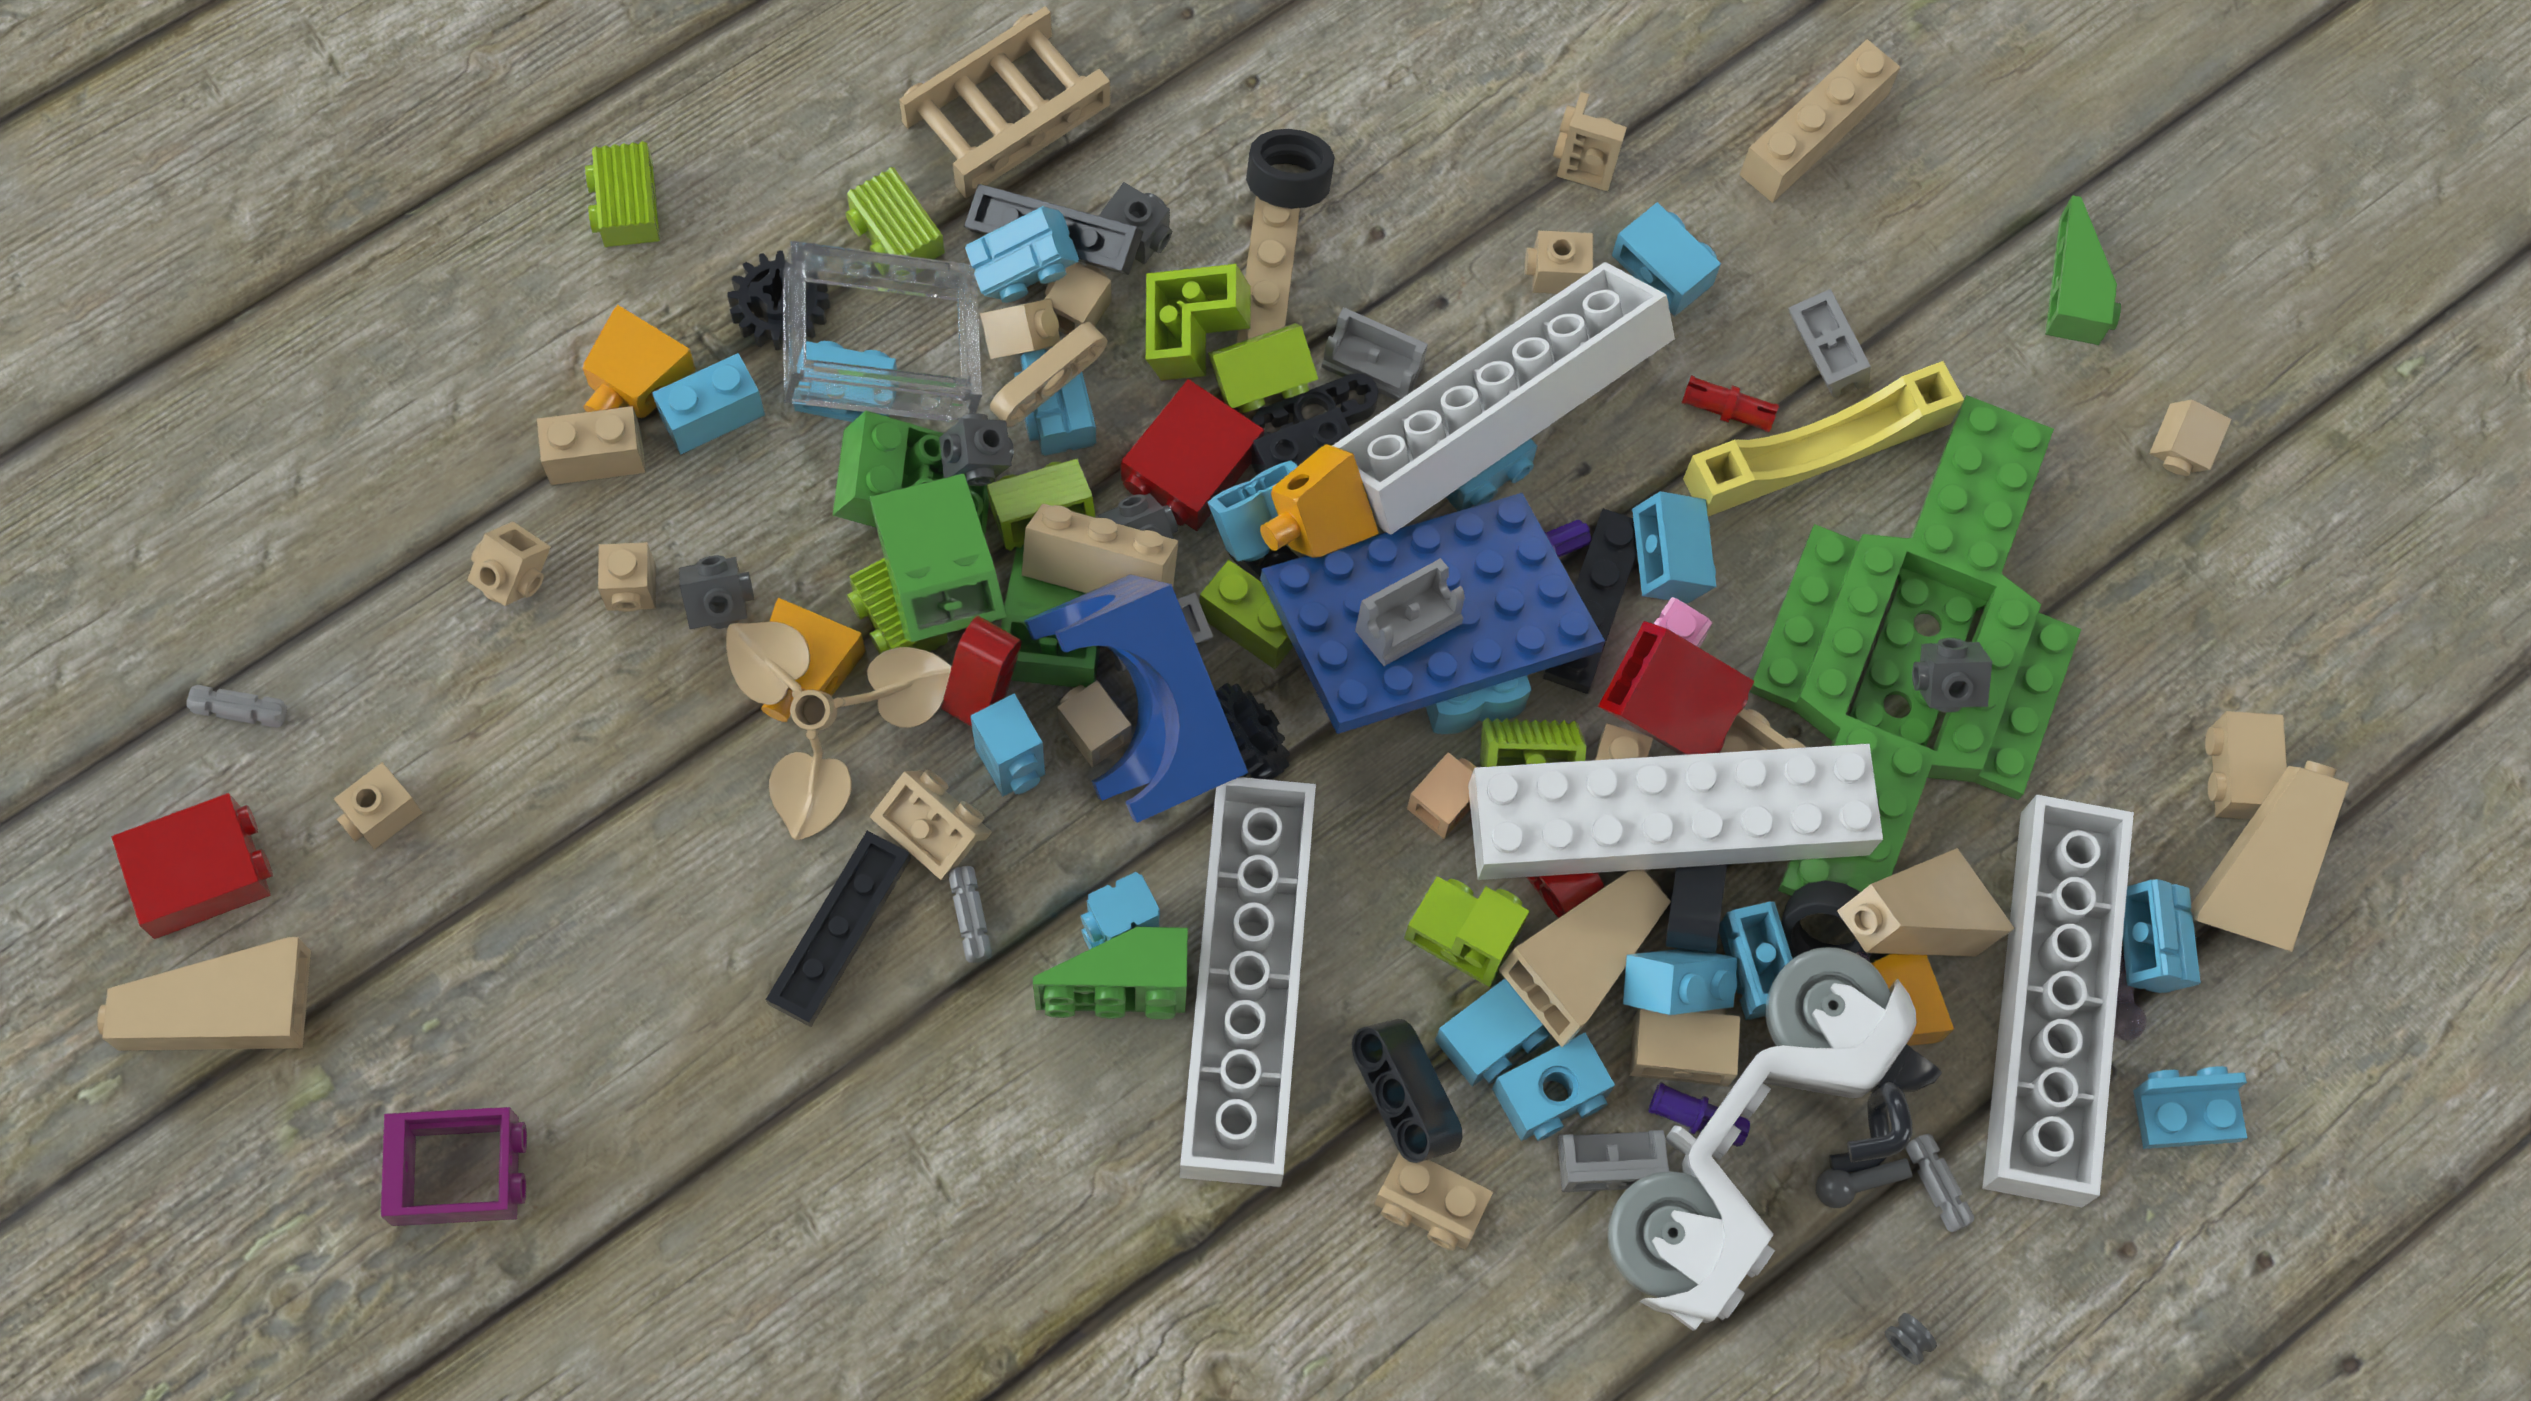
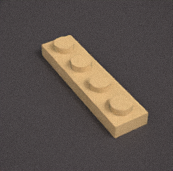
(1270, 267)

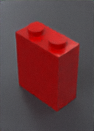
(1190, 454)
(1676, 692)
(192, 865)

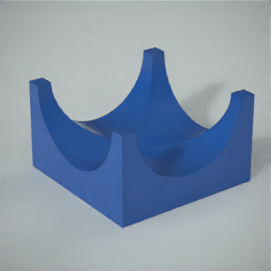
(1181, 730)

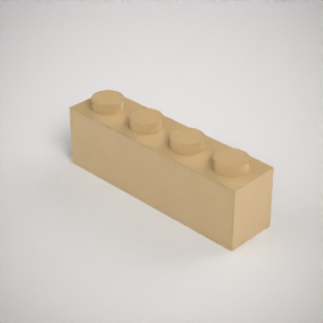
(1819, 120)

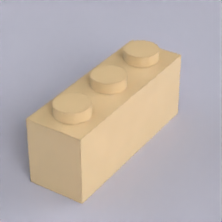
(1092, 551)

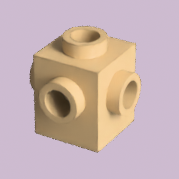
(508, 564)

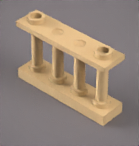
(1011, 141)

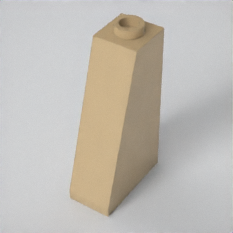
(2275, 861)
(1927, 911)
(1581, 954)
(220, 1003)

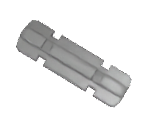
(236, 706)
(970, 914)
(1940, 1182)

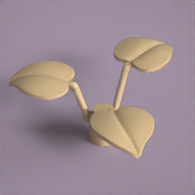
(766, 663)

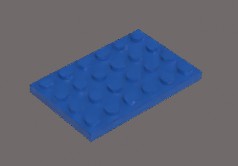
(1515, 612)

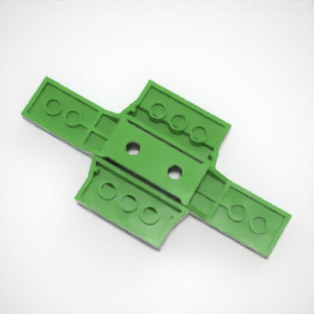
(1942, 571)

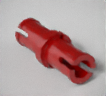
(1730, 404)

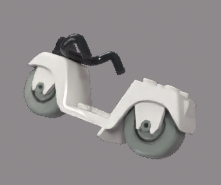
(1834, 1035)

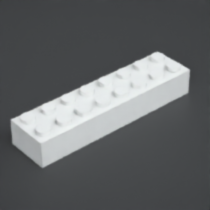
(1506, 392)
(1674, 811)
(1248, 983)
(2059, 1002)

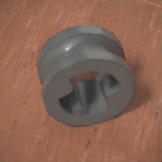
(1910, 1339)

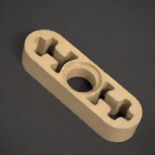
(1048, 374)

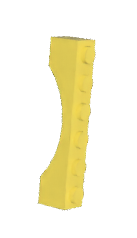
(1760, 466)

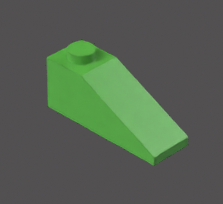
(2082, 282)

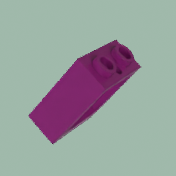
(399, 1165)

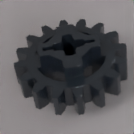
(760, 294)
(1254, 732)

